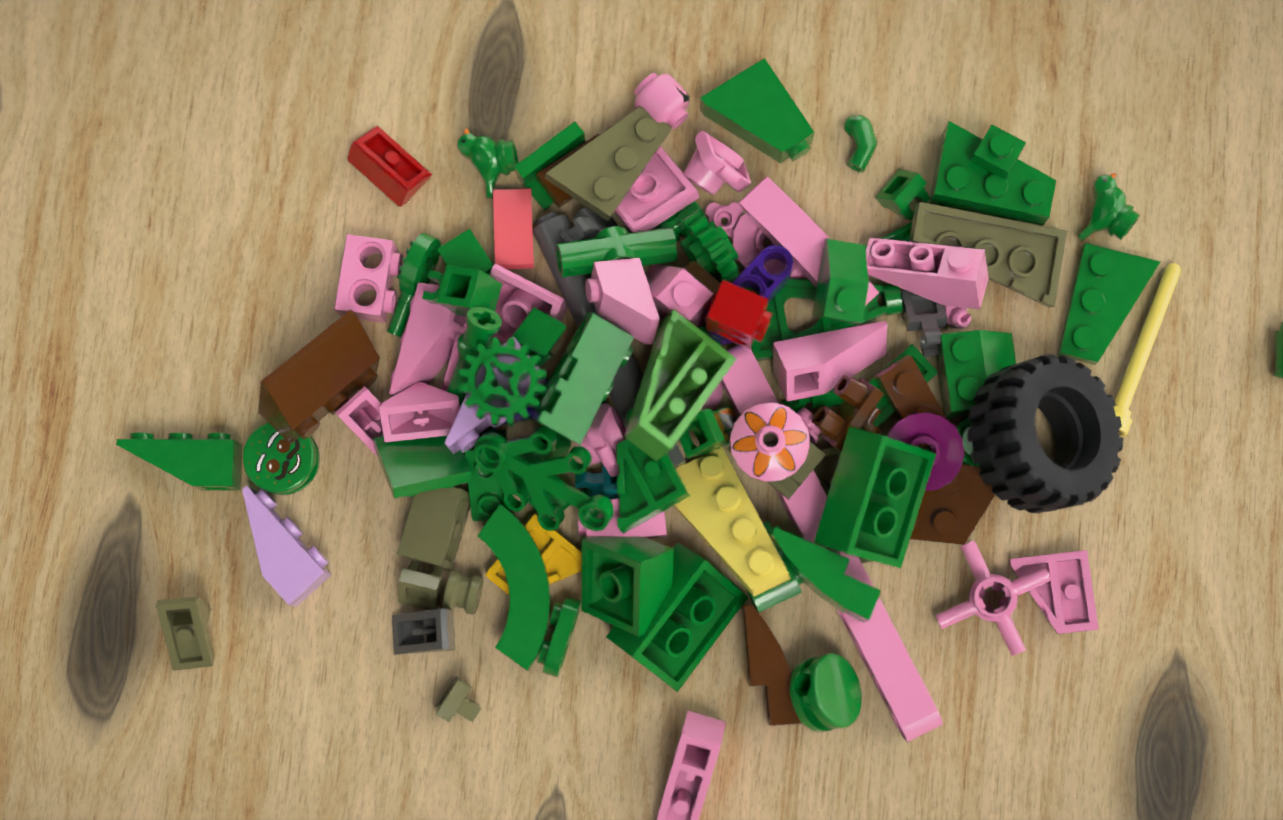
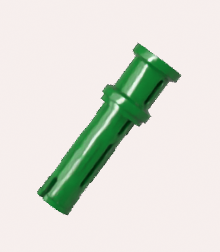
(481, 326)

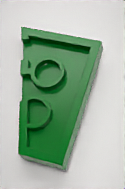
(1101, 299)

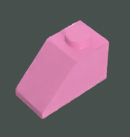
(624, 297)

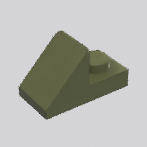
(186, 632)

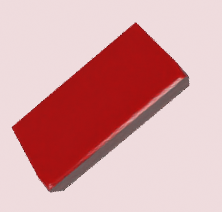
(388, 165)

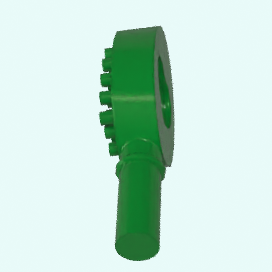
(417, 264)

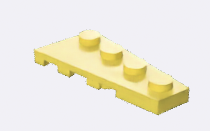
(729, 522)

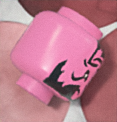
(663, 99)

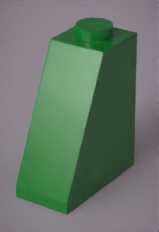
(760, 113)

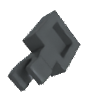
(586, 226)
(927, 318)

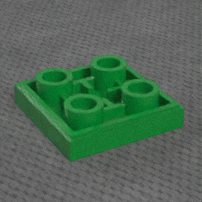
(420, 465)

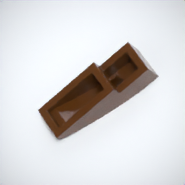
(768, 668)

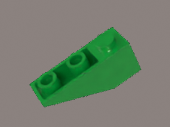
(202, 463)

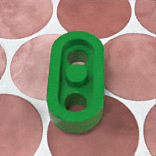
(554, 652)

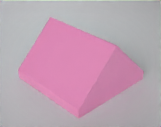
(518, 299)

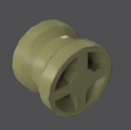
(463, 592)

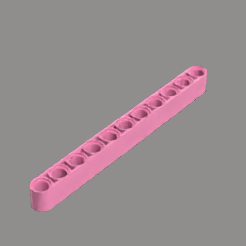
(875, 639)

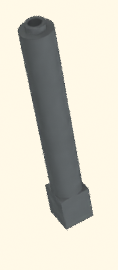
(627, 379)

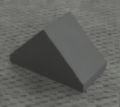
(423, 631)

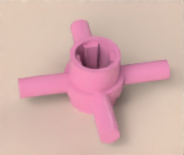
(975, 604)

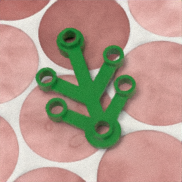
(539, 478)

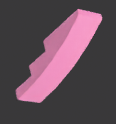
(790, 228)

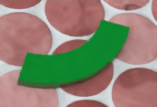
(527, 586)

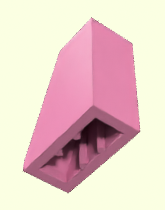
(680, 291)

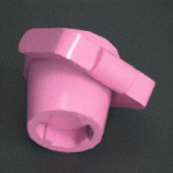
(716, 164)
(603, 438)

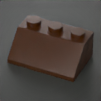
(318, 379)

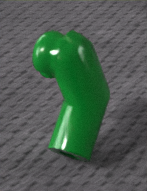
(865, 141)

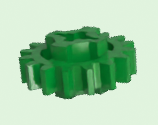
(708, 247)
(518, 370)

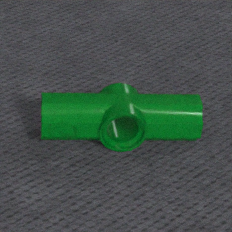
(615, 244)

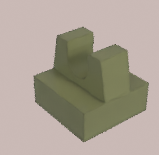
(420, 588)
(456, 701)

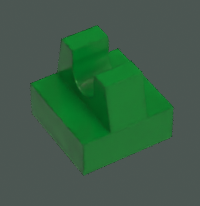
(901, 191)

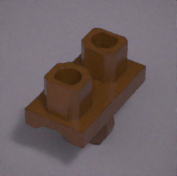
(856, 411)

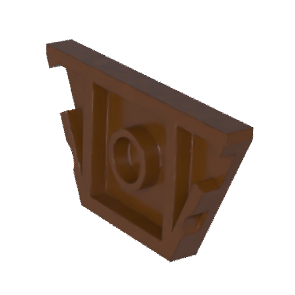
(954, 509)

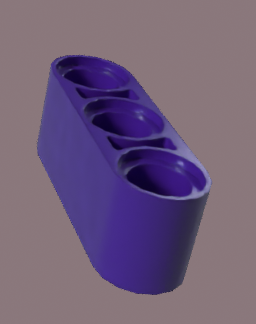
(758, 278)

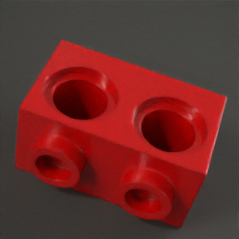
(738, 315)

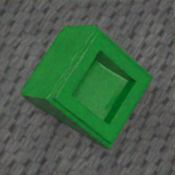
(539, 332)

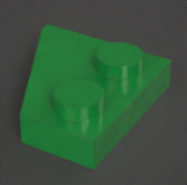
(645, 486)

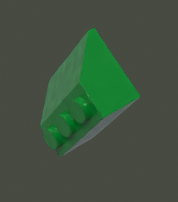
(874, 497)
(686, 622)

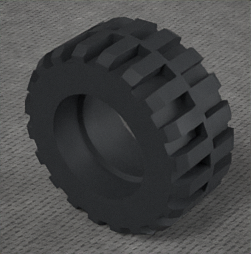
(1082, 429)

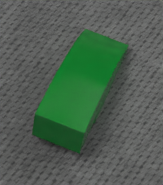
(825, 575)

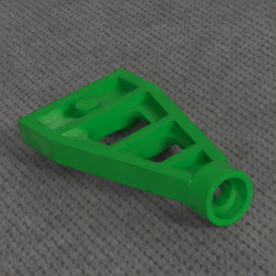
(805, 289)

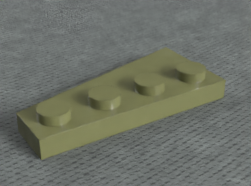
(1016, 252)

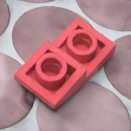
(513, 228)

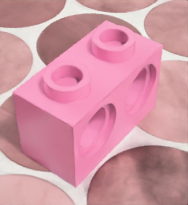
(357, 279)

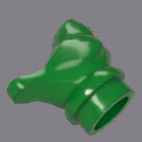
(488, 157)
(1109, 209)

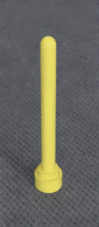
(1144, 346)

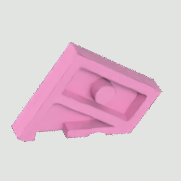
(1069, 595)

